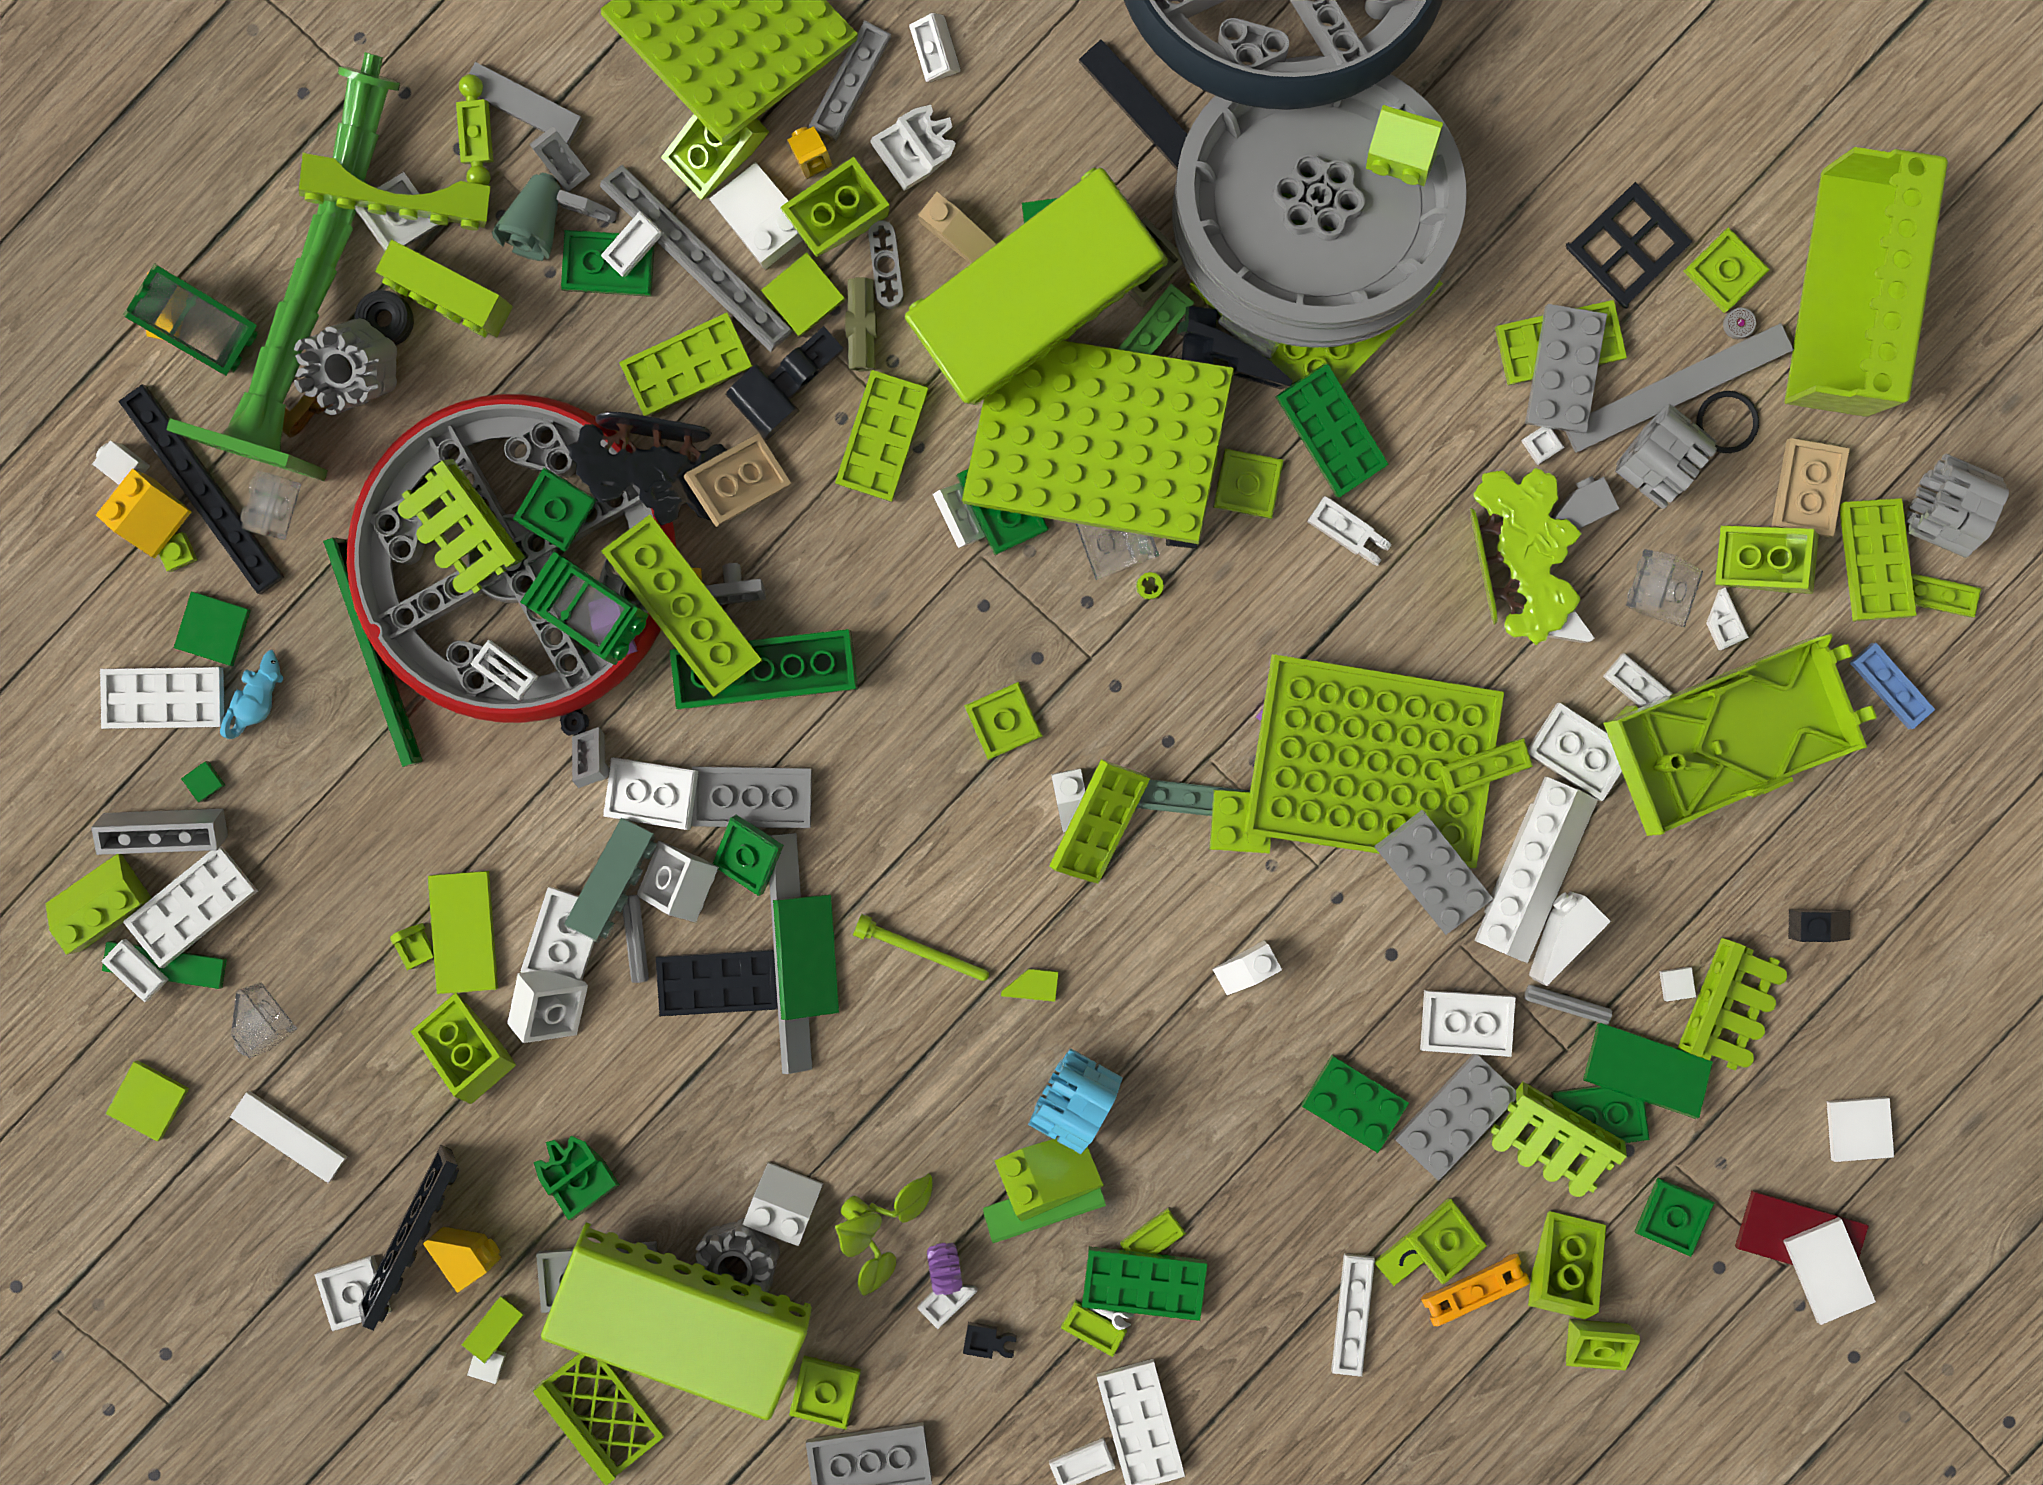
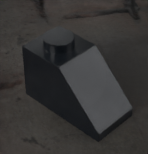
(1819, 925)

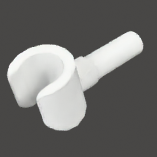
(1116, 1317)

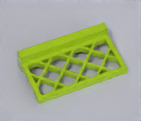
(580, 1434)

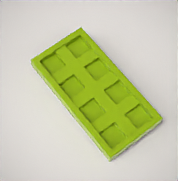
(1520, 341)
(686, 365)
(881, 436)
(1877, 559)
(1099, 822)

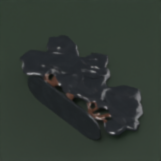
(654, 471)

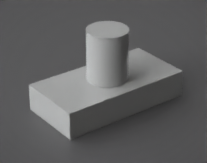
(559, 159)
(736, 590)
(589, 758)

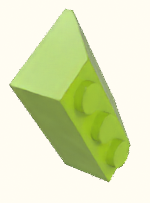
(95, 905)

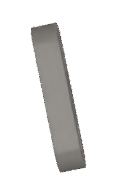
(896, 272)

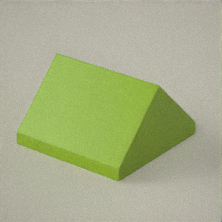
(1600, 1344)

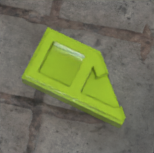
(1034, 985)

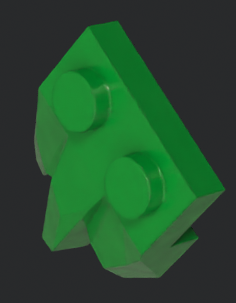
(575, 1176)

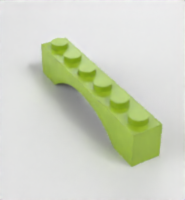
(327, 180)

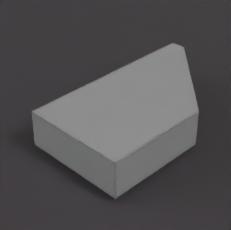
(585, 207)

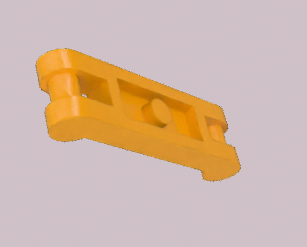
(1475, 1290)

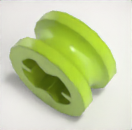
(1158, 582)

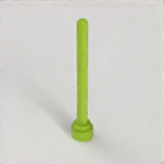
(868, 929)

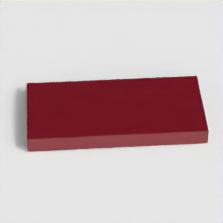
(1773, 1219)

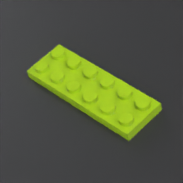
(681, 605)

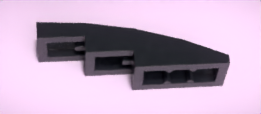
(1245, 360)

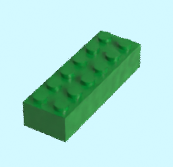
(788, 669)

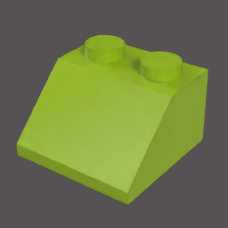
(1404, 146)

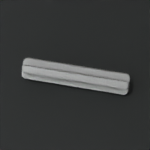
(635, 940)
(1568, 1004)

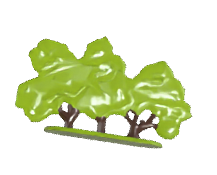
(1529, 547)

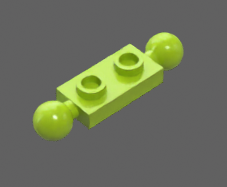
(474, 130)

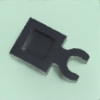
(982, 1341)

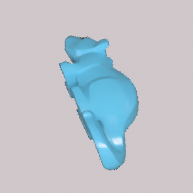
(255, 700)

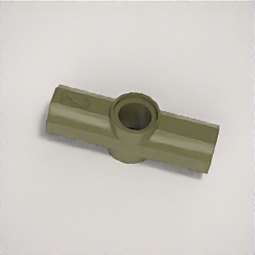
(861, 324)

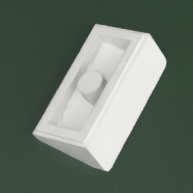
(934, 47)

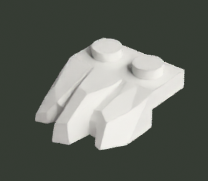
(914, 146)

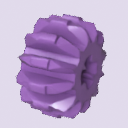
(944, 1268)

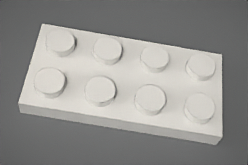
(162, 697)
(190, 906)
(1140, 1424)

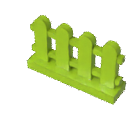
(466, 503)
(1715, 1000)
(1565, 1125)

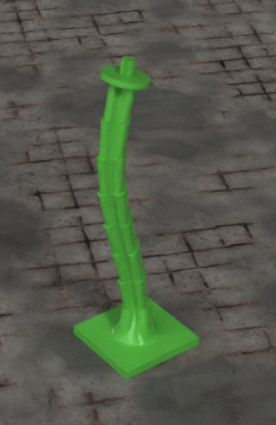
(259, 417)

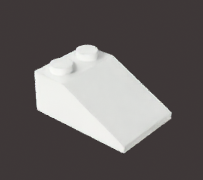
(753, 211)
(1566, 933)

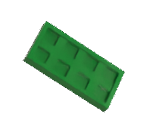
(1331, 430)
(1144, 1283)

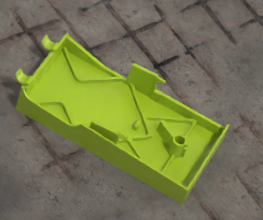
(1737, 734)

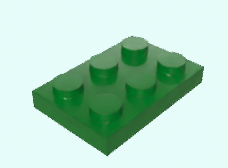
(1354, 1104)

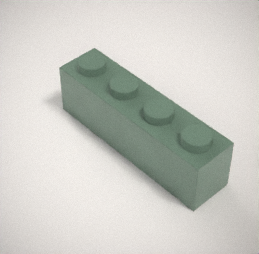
(610, 880)

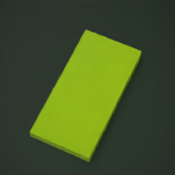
(462, 932)

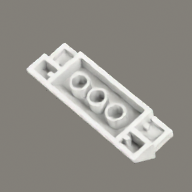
(1535, 869)

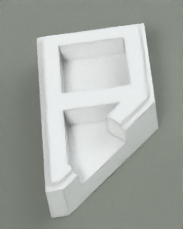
(1725, 622)
(941, 1307)

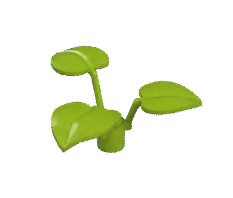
(864, 1222)

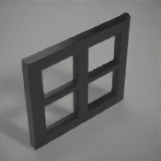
(1628, 245)

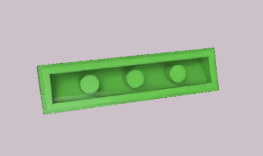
(1005, 1224)

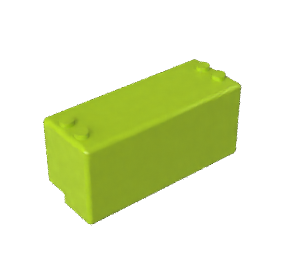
(1866, 281)
(1036, 287)
(676, 1323)

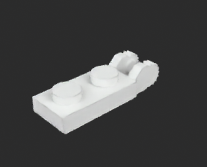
(1346, 529)

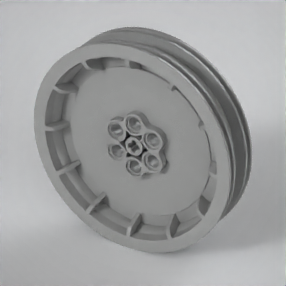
(1302, 280)

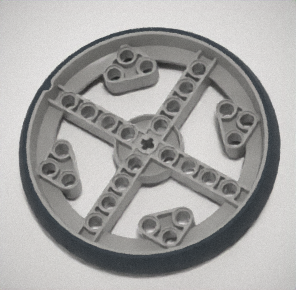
(1270, 79)

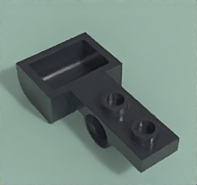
(766, 397)

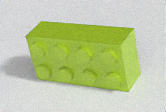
(441, 287)

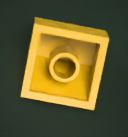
(143, 513)
(462, 1255)

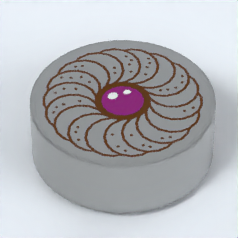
(1739, 323)

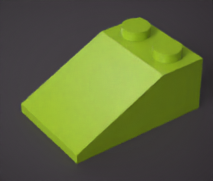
(705, 161)
(836, 208)
(1767, 558)
(462, 1049)
(1046, 1177)
(1568, 1266)

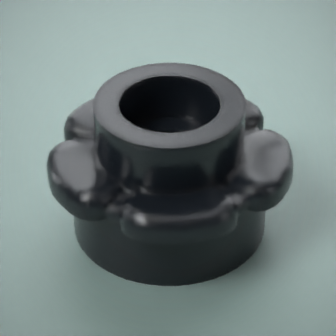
(570, 729)

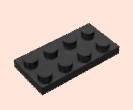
(716, 982)

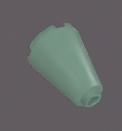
(531, 219)

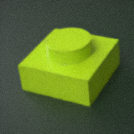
(177, 553)

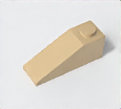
(954, 228)

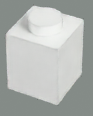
(117, 461)

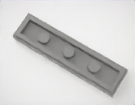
(850, 81)
(526, 104)

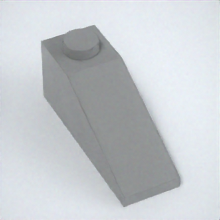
(1587, 503)

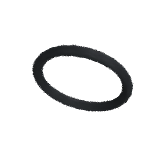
(1699, 420)

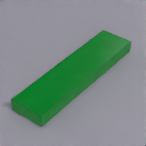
(186, 968)

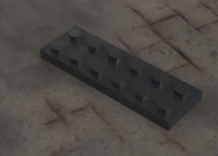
(412, 1228)

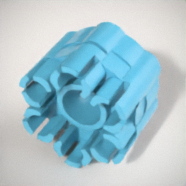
(1076, 1101)

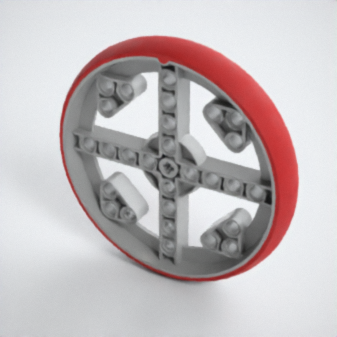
(372, 549)

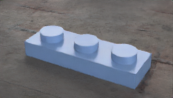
(1892, 686)

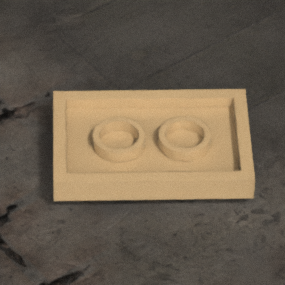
(737, 480)
(1810, 486)

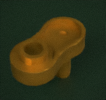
(300, 415)

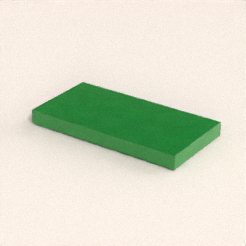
(806, 956)
(1648, 1071)

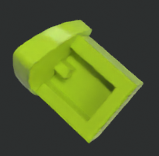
(412, 945)

